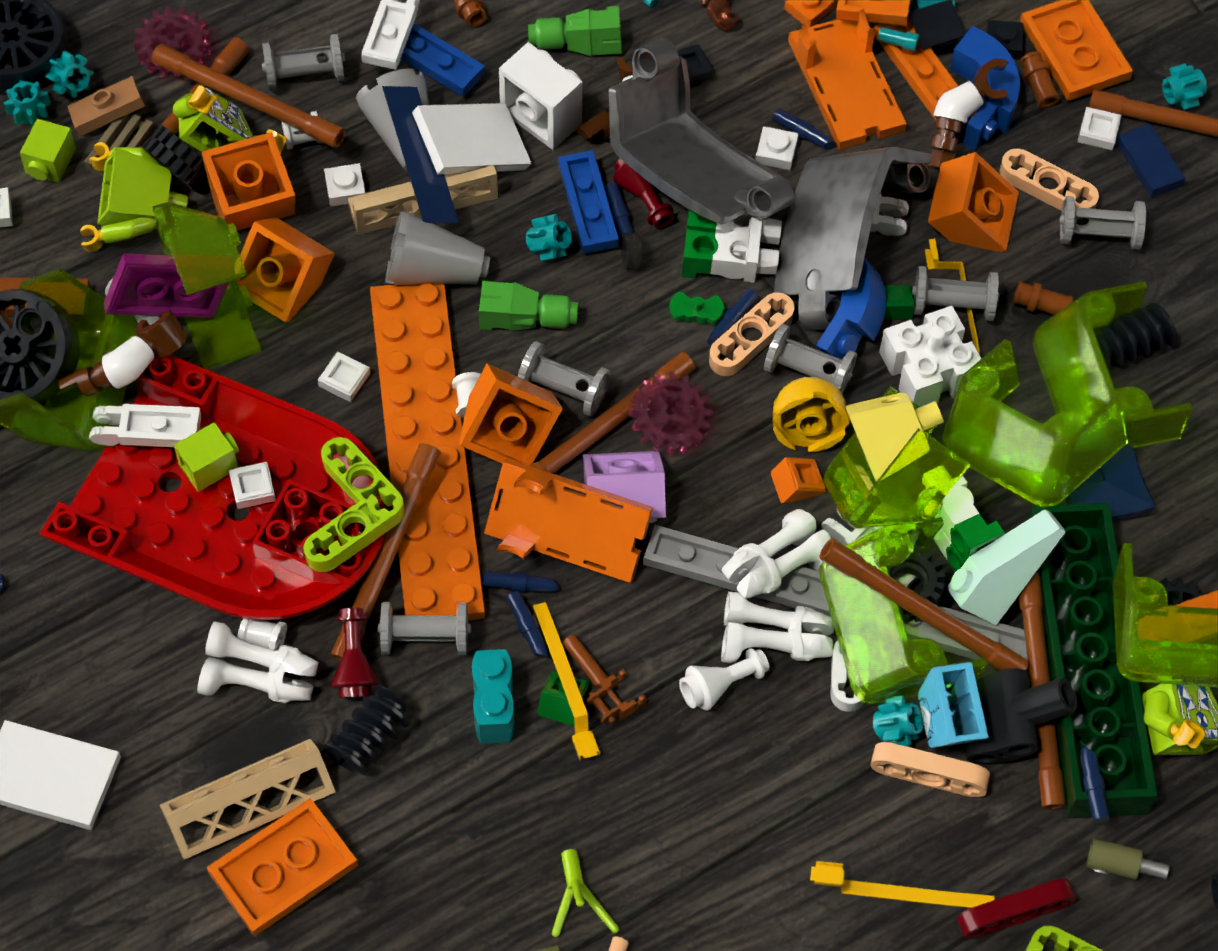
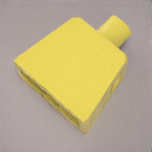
(887, 425)

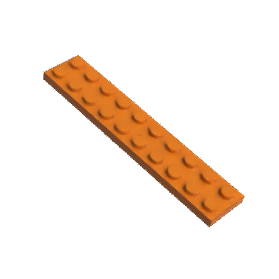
(419, 407)

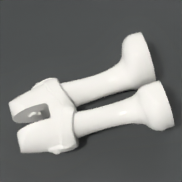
(764, 573)
(805, 636)
(286, 659)

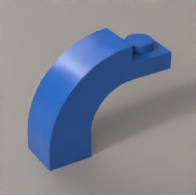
(968, 56)
(857, 316)

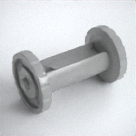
(302, 62)
(1103, 222)
(956, 293)
(807, 359)
(564, 378)
(423, 628)

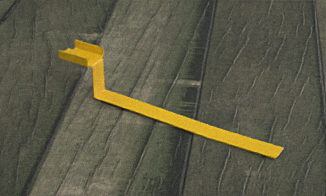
(933, 263)
(583, 739)
(833, 875)

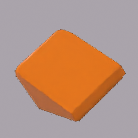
(797, 479)

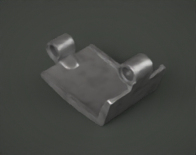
(678, 152)
(832, 223)

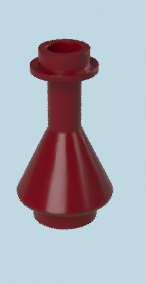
(630, 180)
(354, 674)

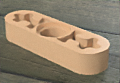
(1044, 169)
(746, 349)
(930, 769)

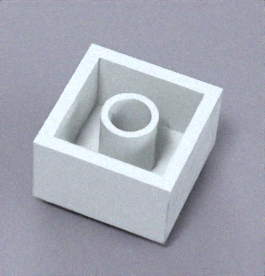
(541, 95)

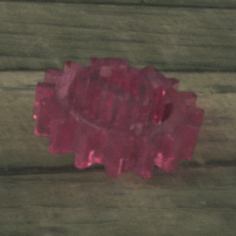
(174, 30)
(679, 427)

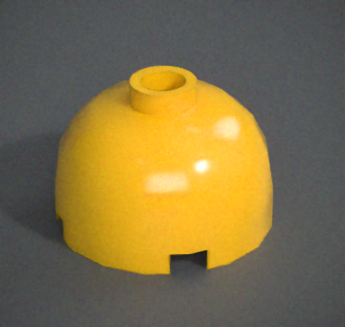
(810, 414)

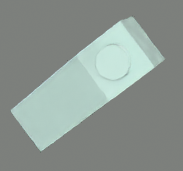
(1003, 568)

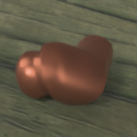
(722, 15)

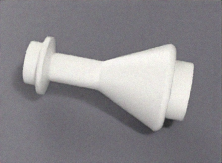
(705, 684)

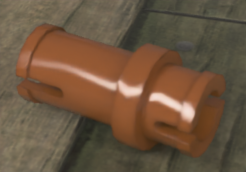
(471, 11)
(1037, 75)
(1039, 298)

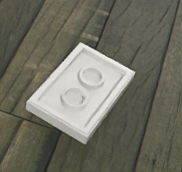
(471, 137)
(54, 774)

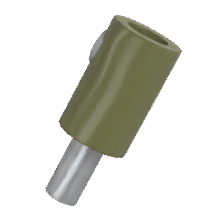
(1122, 861)

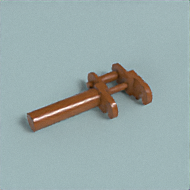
(602, 682)

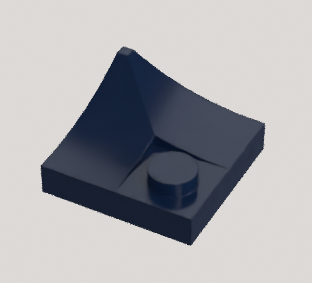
(1118, 484)

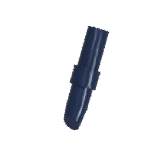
(804, 129)
(618, 209)
(734, 314)
(519, 582)
(527, 624)
(1094, 786)

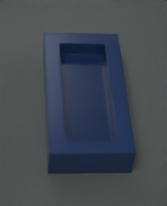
(1150, 160)

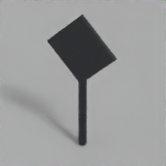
(936, 24)

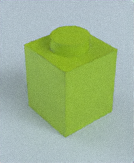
(48, 151)
(207, 456)

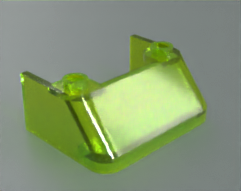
(206, 257)
(1078, 372)
(69, 413)
(1019, 453)
(906, 491)
(871, 627)
(1160, 639)

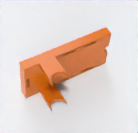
(850, 80)
(565, 524)

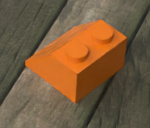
(249, 181)
(973, 204)
(282, 267)
(508, 417)

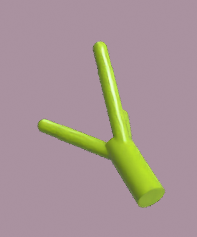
(577, 888)

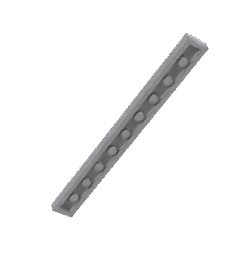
(704, 559)

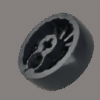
(19, 41)
(54, 320)

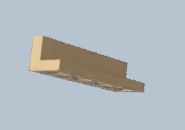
(382, 207)
(243, 784)

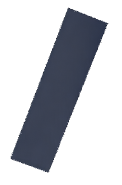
(429, 187)

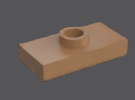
(106, 106)

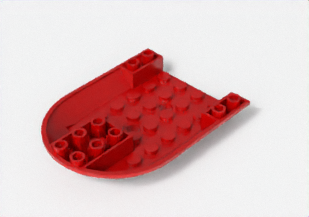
(186, 535)

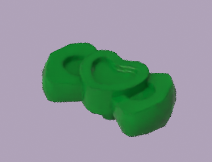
(696, 309)

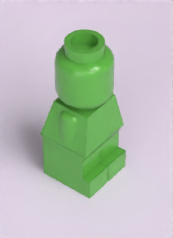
(584, 32)
(519, 308)

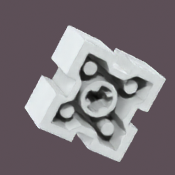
(928, 355)

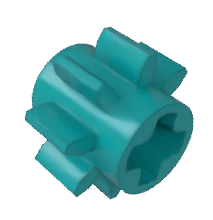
(69, 74)
(1184, 86)
(27, 103)
(548, 237)
(898, 721)

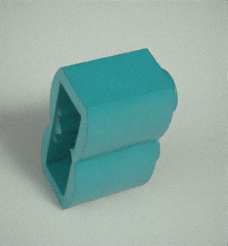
(493, 696)

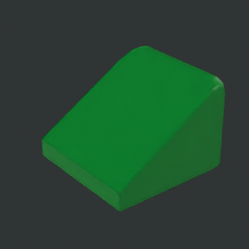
(898, 302)
(553, 700)

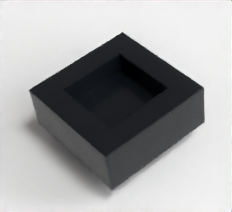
(1008, 34)
(697, 64)

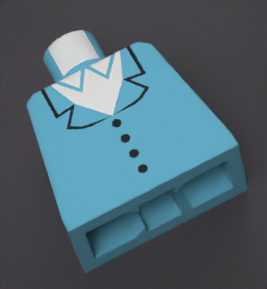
(952, 711)

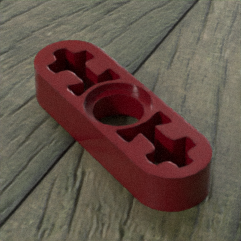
(1016, 908)

